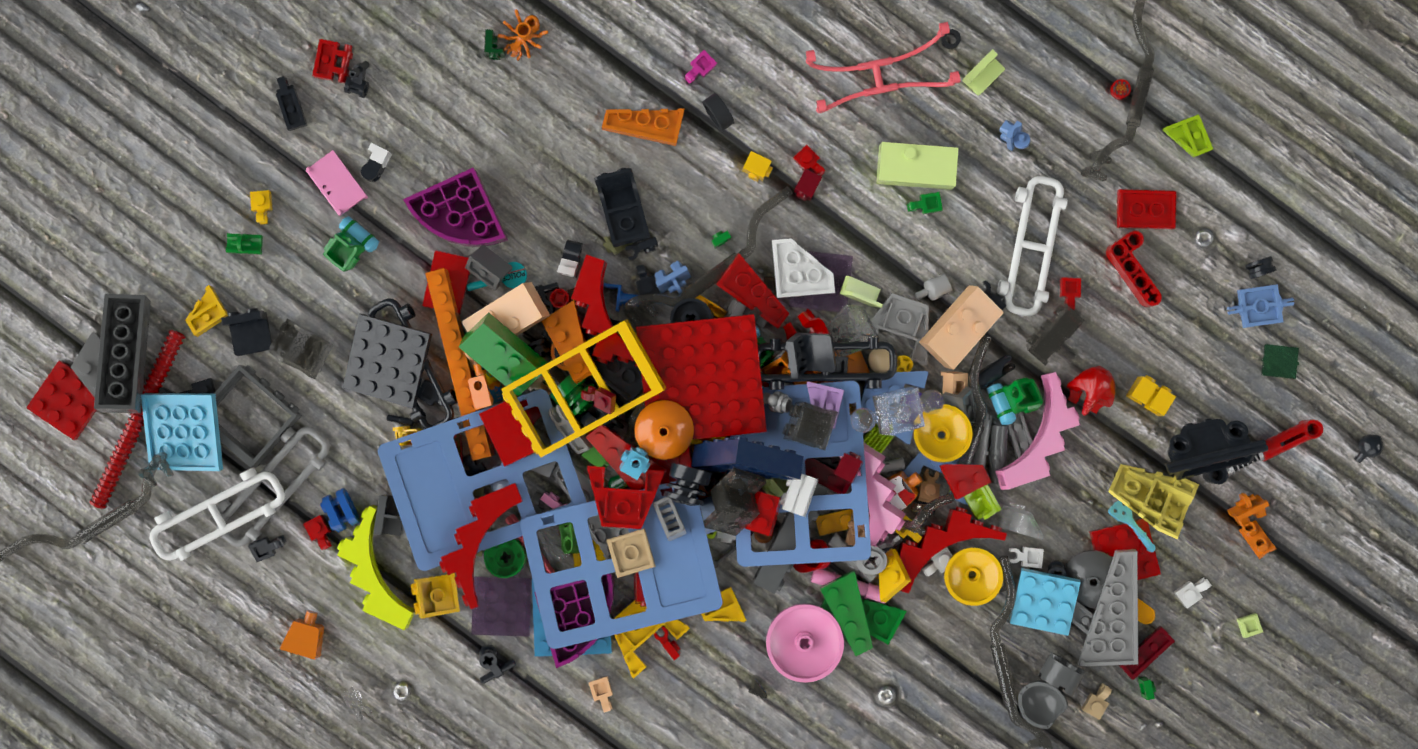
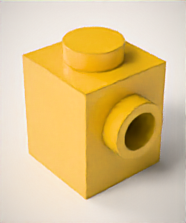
(757, 167)

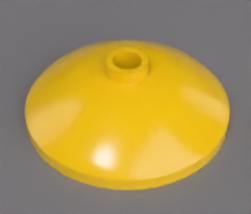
(956, 430)
(983, 585)

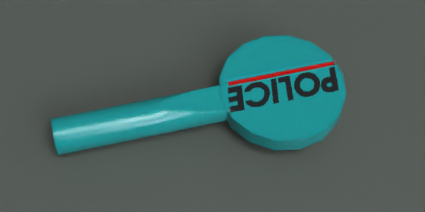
(513, 279)

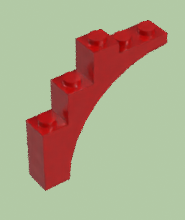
(590, 292)
(935, 539)
(462, 561)

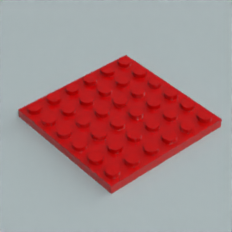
(710, 372)

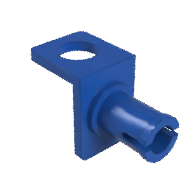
(622, 297)

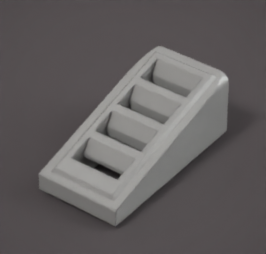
(676, 533)

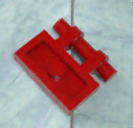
(326, 61)

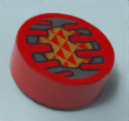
(1120, 89)

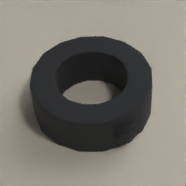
(951, 46)

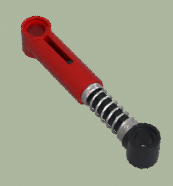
(1276, 444)

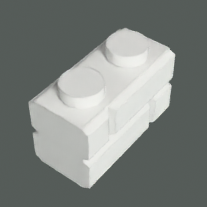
(799, 495)

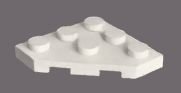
(798, 271)

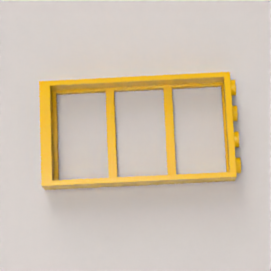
(638, 354)

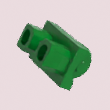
(244, 244)

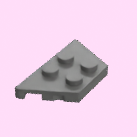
(86, 362)

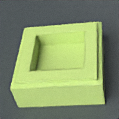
(1249, 625)

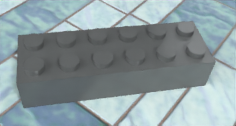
(122, 353)
(771, 576)

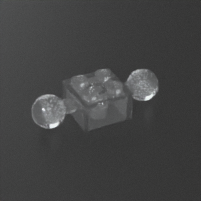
(897, 411)

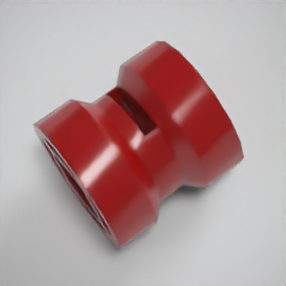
(558, 296)

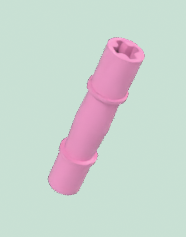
(867, 590)

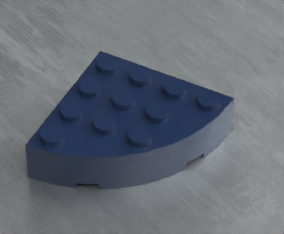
(749, 457)

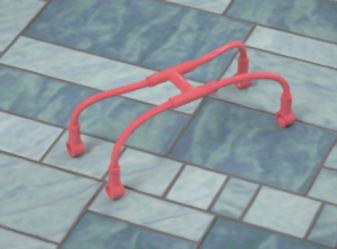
(875, 65)

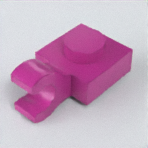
(701, 65)

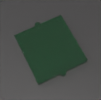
(1280, 361)

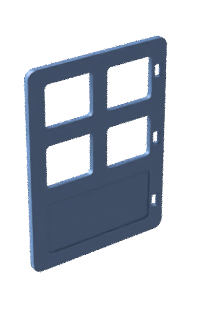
(842, 440)
(437, 493)
(676, 588)

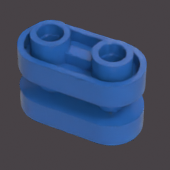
(330, 506)

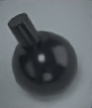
(1369, 446)

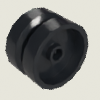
(689, 309)

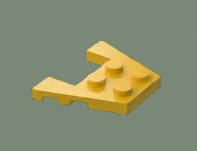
(631, 640)

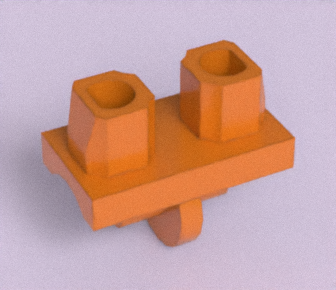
(1248, 506)
(1257, 539)

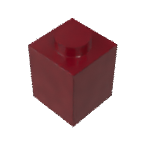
(807, 185)
(849, 467)

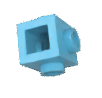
(634, 469)

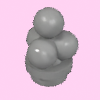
(778, 401)

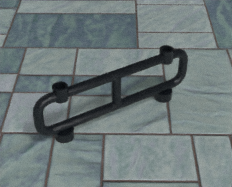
(873, 380)
(447, 398)

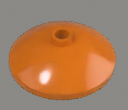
(671, 417)

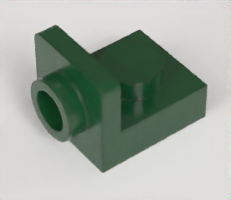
(491, 43)

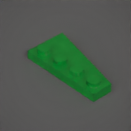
(846, 605)
(881, 619)

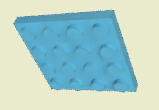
(184, 429)

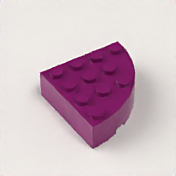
(458, 211)
(575, 610)

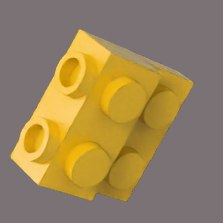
(435, 595)

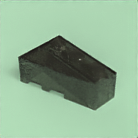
(1054, 333)

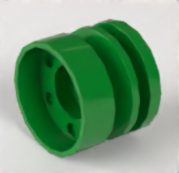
(572, 395)
(499, 567)

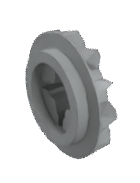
(870, 567)

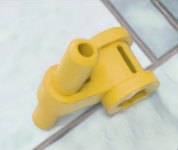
(404, 431)

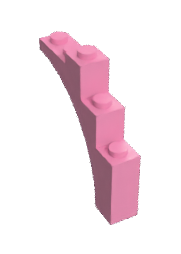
(1048, 441)
(883, 515)

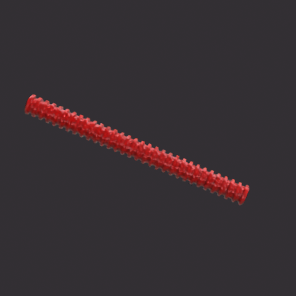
(135, 422)

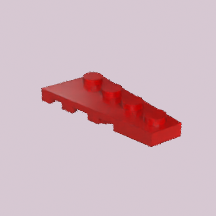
(750, 290)
(612, 448)

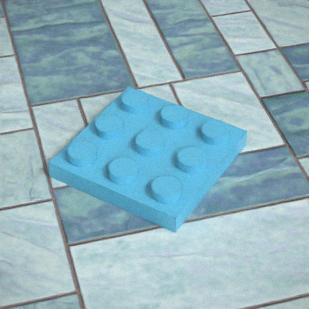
(1045, 601)

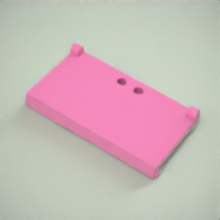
(341, 187)

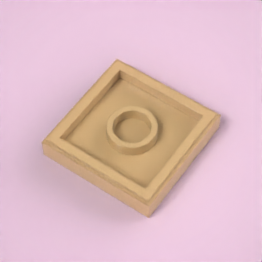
(631, 553)

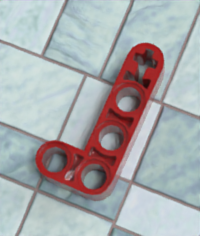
(1137, 270)

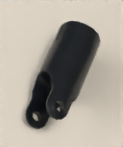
(995, 371)

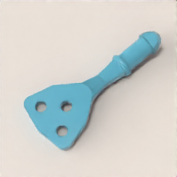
(1128, 519)

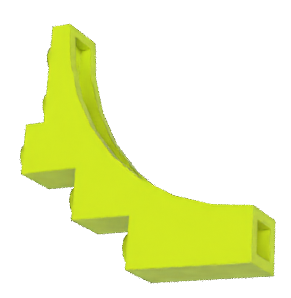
(360, 551)

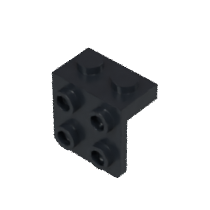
(248, 331)
(810, 353)

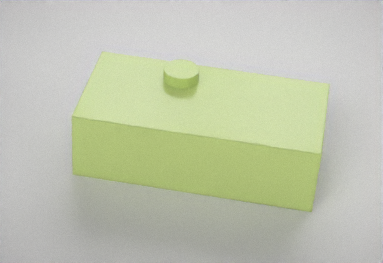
(917, 165)

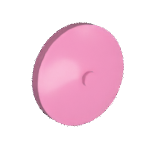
(804, 643)

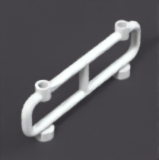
(1024, 196)
(249, 478)

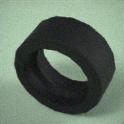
(718, 112)

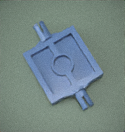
(1260, 306)

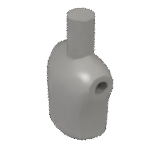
(935, 288)

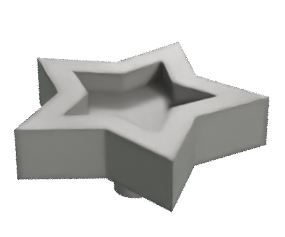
(889, 541)

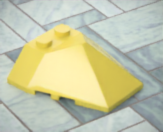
(1154, 497)

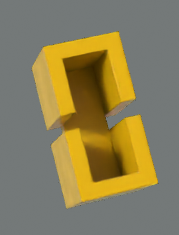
(1154, 398)

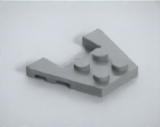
(905, 319)

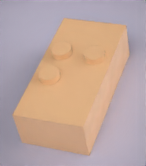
(515, 310)
(961, 327)

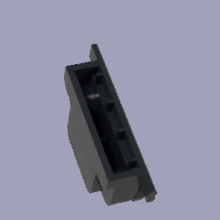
(1211, 448)

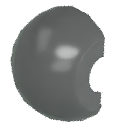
(1041, 703)

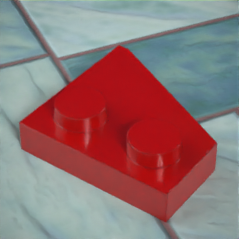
(964, 478)

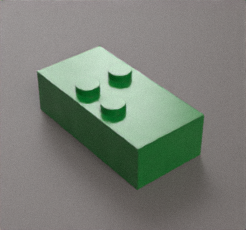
(501, 352)

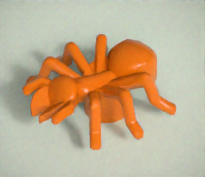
(525, 31)

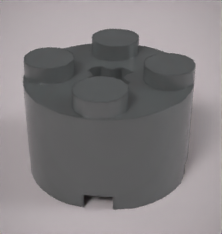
(1061, 674)

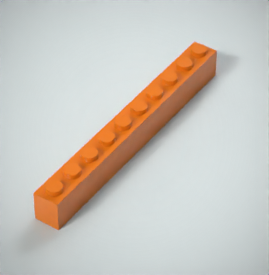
(459, 365)

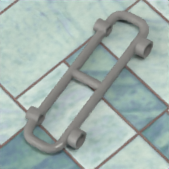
(290, 439)

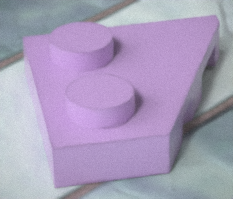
(825, 397)

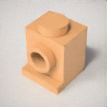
(954, 381)

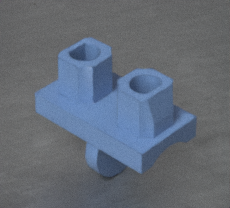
(1014, 135)
(674, 280)

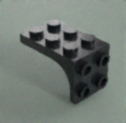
(622, 207)

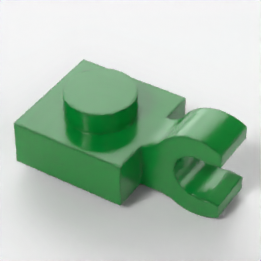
(928, 203)

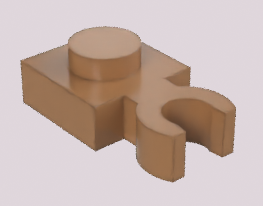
(929, 489)

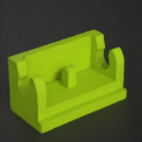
(982, 503)

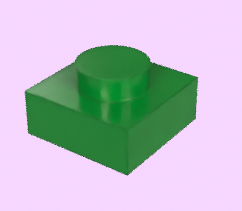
(720, 238)
(1147, 688)

